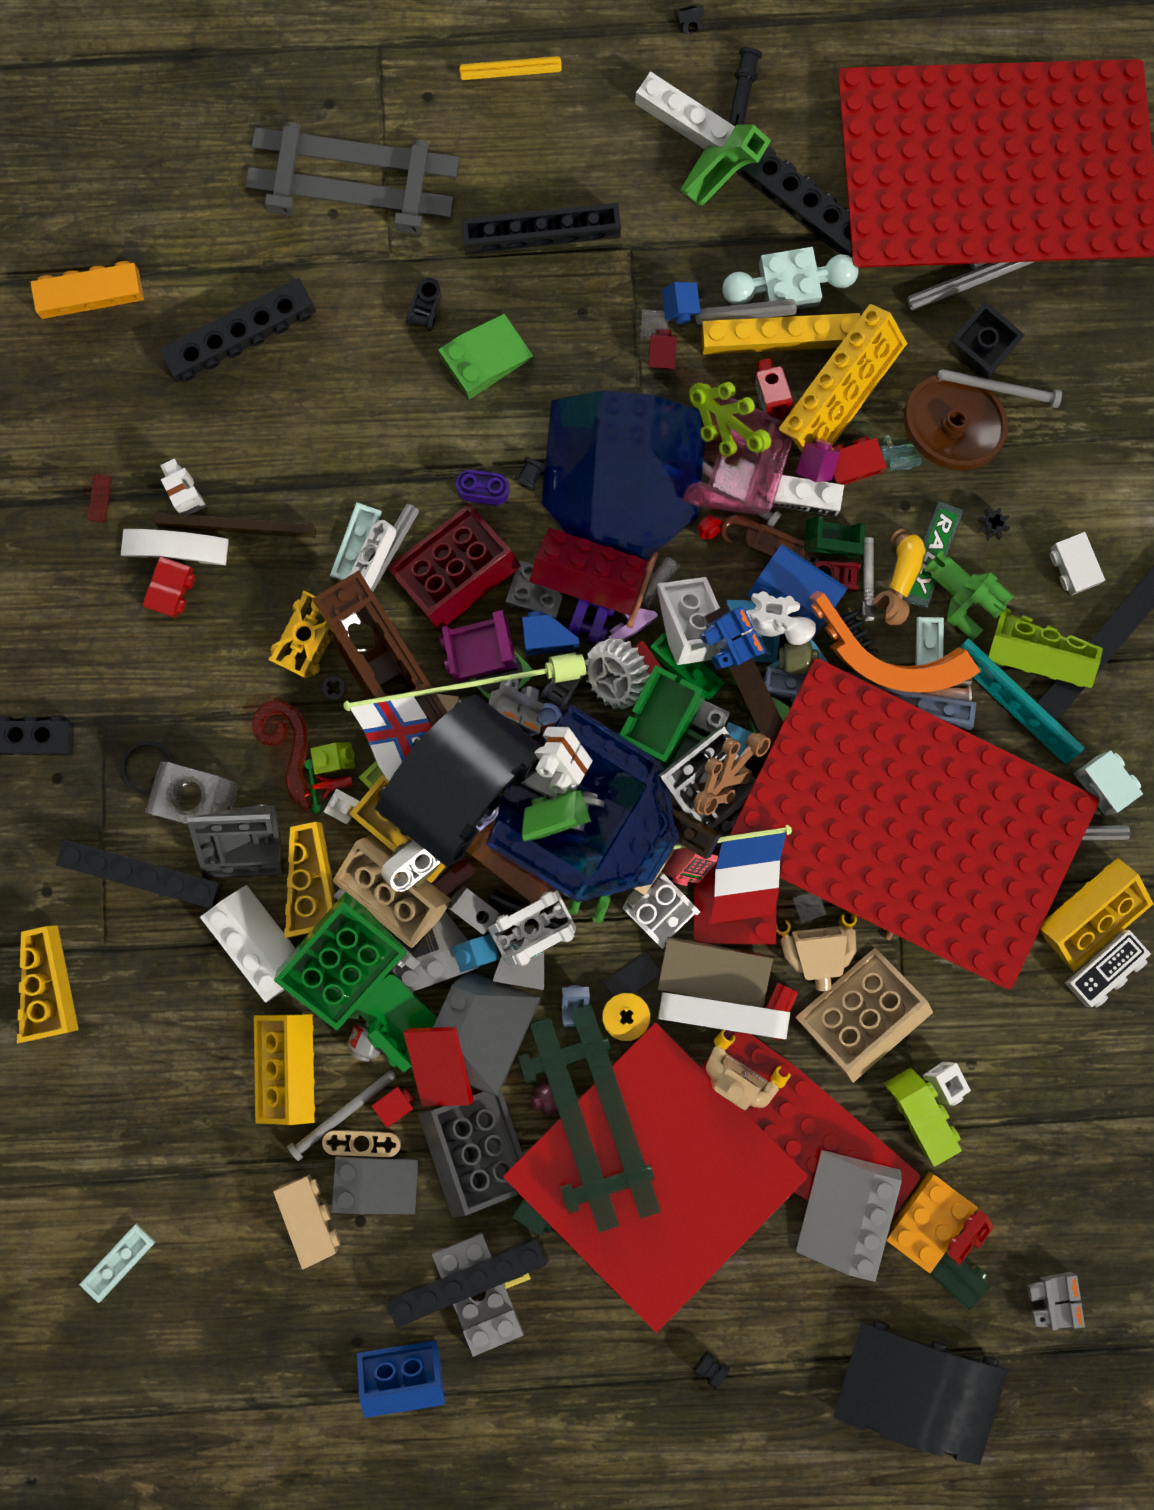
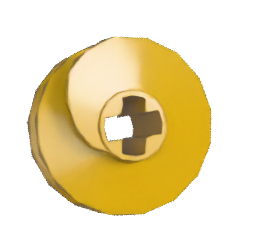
(611, 1016)

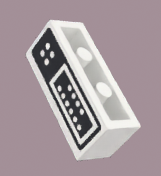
(809, 496)
(1108, 969)

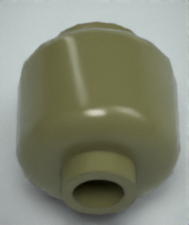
(797, 658)

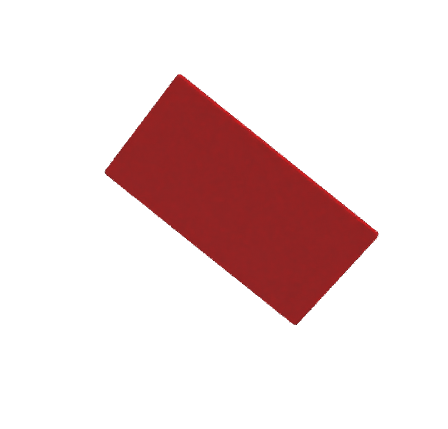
(997, 162)
(916, 823)

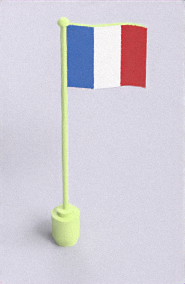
(747, 875)

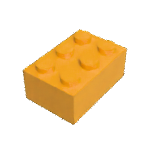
(929, 1222)

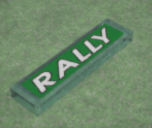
(937, 538)

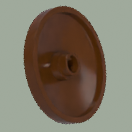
(955, 423)

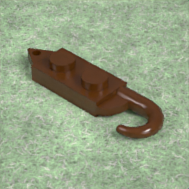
(765, 538)

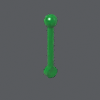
(316, 808)

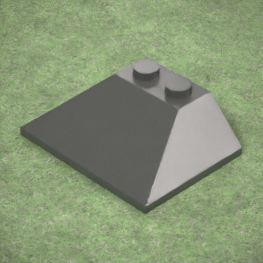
(688, 778)
(238, 842)
(489, 1026)

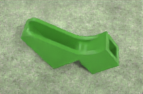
(718, 164)

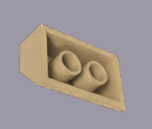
(307, 1220)

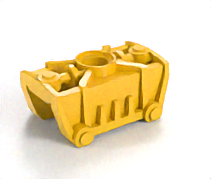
(314, 646)

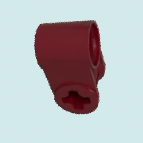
(842, 572)

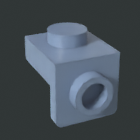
(572, 999)

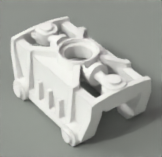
(540, 940)

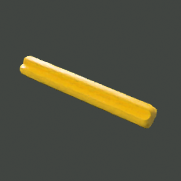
(510, 68)

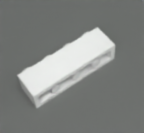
(682, 113)

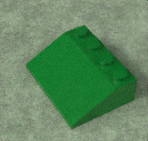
(340, 961)

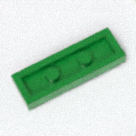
(695, 673)

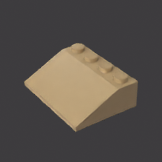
(864, 1014)

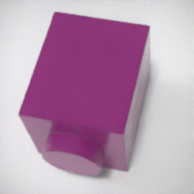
(818, 461)

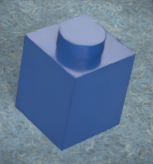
(681, 302)

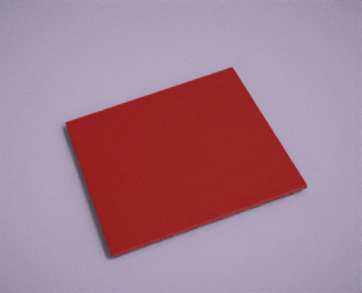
(710, 1169)

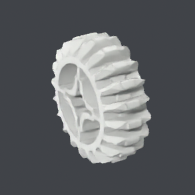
(616, 672)

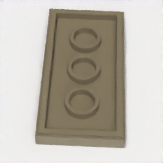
(715, 972)

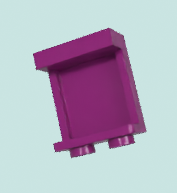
(479, 648)

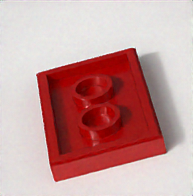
(438, 1066)

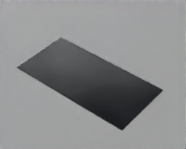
(633, 976)

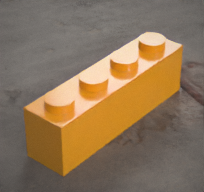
(87, 290)

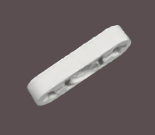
(378, 541)

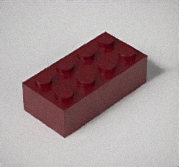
(588, 571)

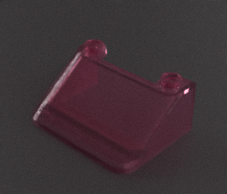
(747, 478)

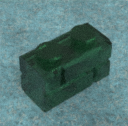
(961, 1281)

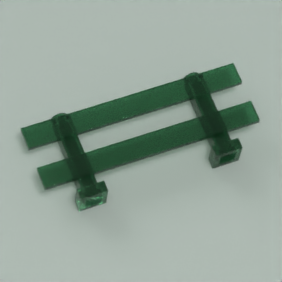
(595, 1188)

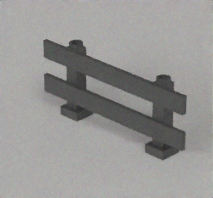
(410, 201)

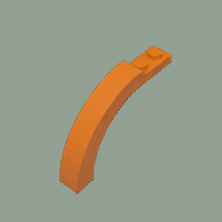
(927, 677)

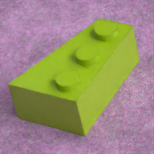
(924, 1116)

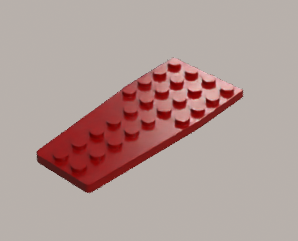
(808, 1120)

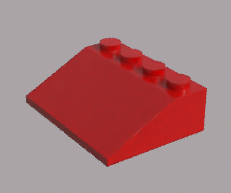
(745, 931)

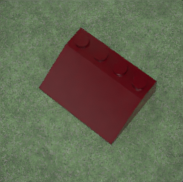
(454, 567)

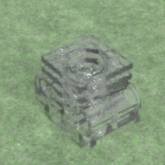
(217, 792)

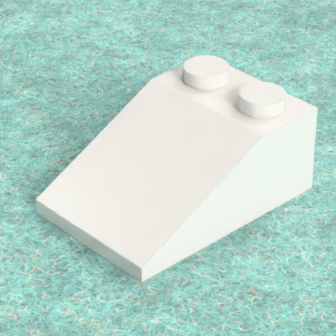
(682, 609)

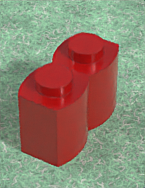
(169, 587)

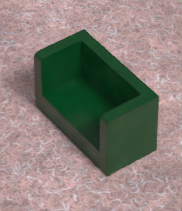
(834, 538)

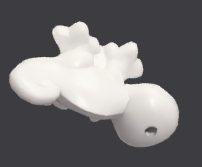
(772, 619)

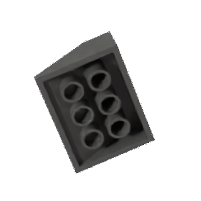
(472, 1151)

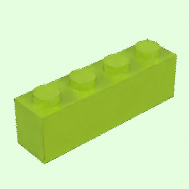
(1044, 651)

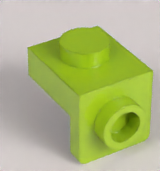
(332, 757)

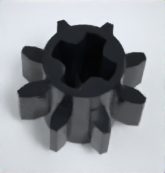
(1000, 523)

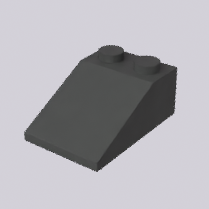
(374, 1185)

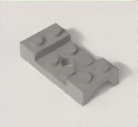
(484, 1321)

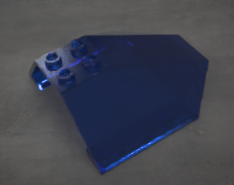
(622, 468)
(625, 837)

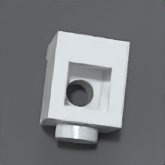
(955, 1086)

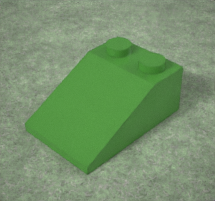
(484, 355)
(554, 815)

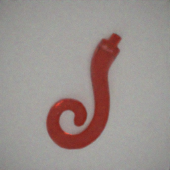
(295, 781)

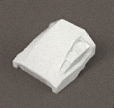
(660, 910)

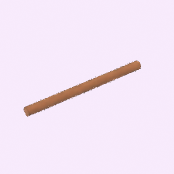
(642, 589)

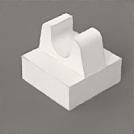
(341, 806)

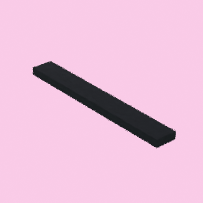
(1110, 638)

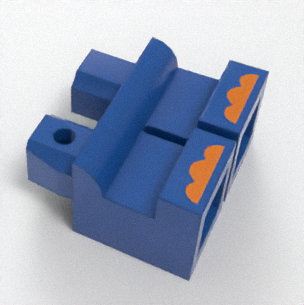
(737, 650)

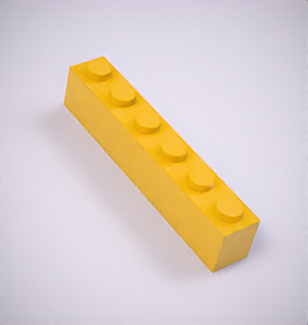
(776, 333)

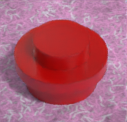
(709, 527)

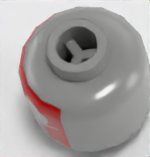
(360, 1045)

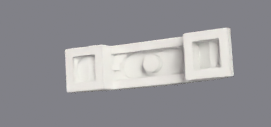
(174, 545)

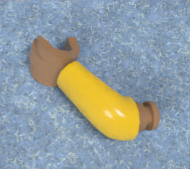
(910, 559)

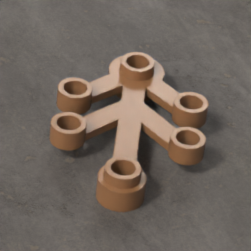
(731, 773)

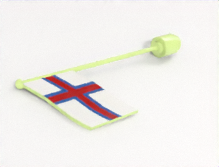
(397, 720)

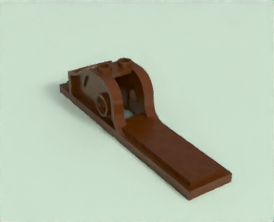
(355, 603)

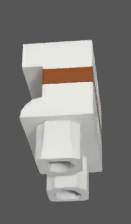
(181, 489)
(562, 759)

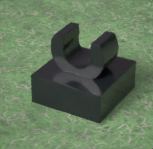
(689, 14)

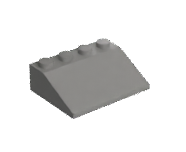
(849, 1214)

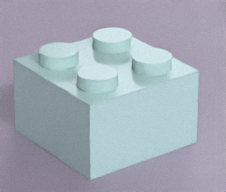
(1109, 782)

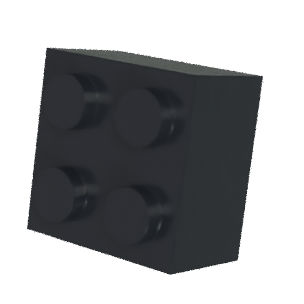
(985, 340)

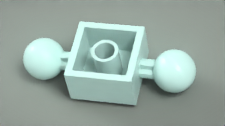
(790, 276)

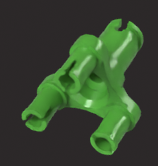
(966, 591)

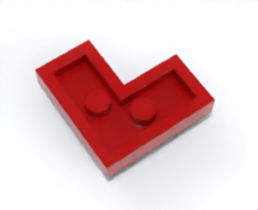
(976, 1231)

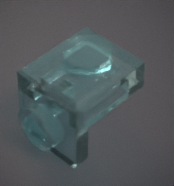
(900, 456)

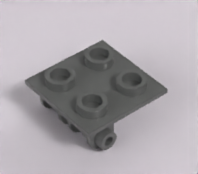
(530, 595)

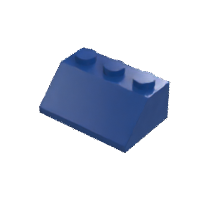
(795, 577)
(400, 1379)

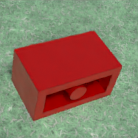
(858, 461)

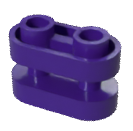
(482, 487)
(597, 630)

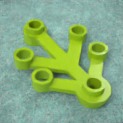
(703, 397)

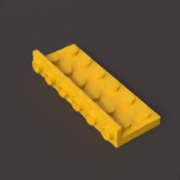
(846, 379)

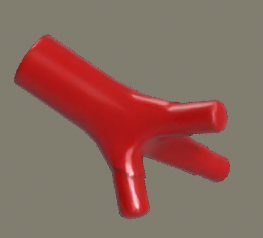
(331, 784)

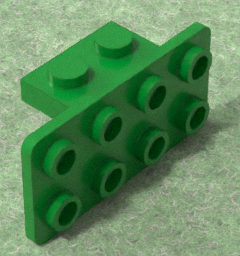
(389, 1013)

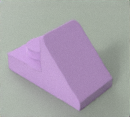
(643, 619)

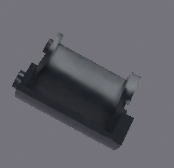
(457, 777)
(920, 1393)

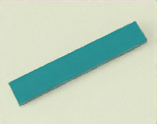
(1023, 706)

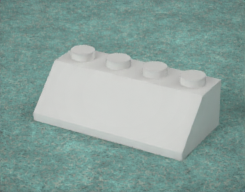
(250, 939)

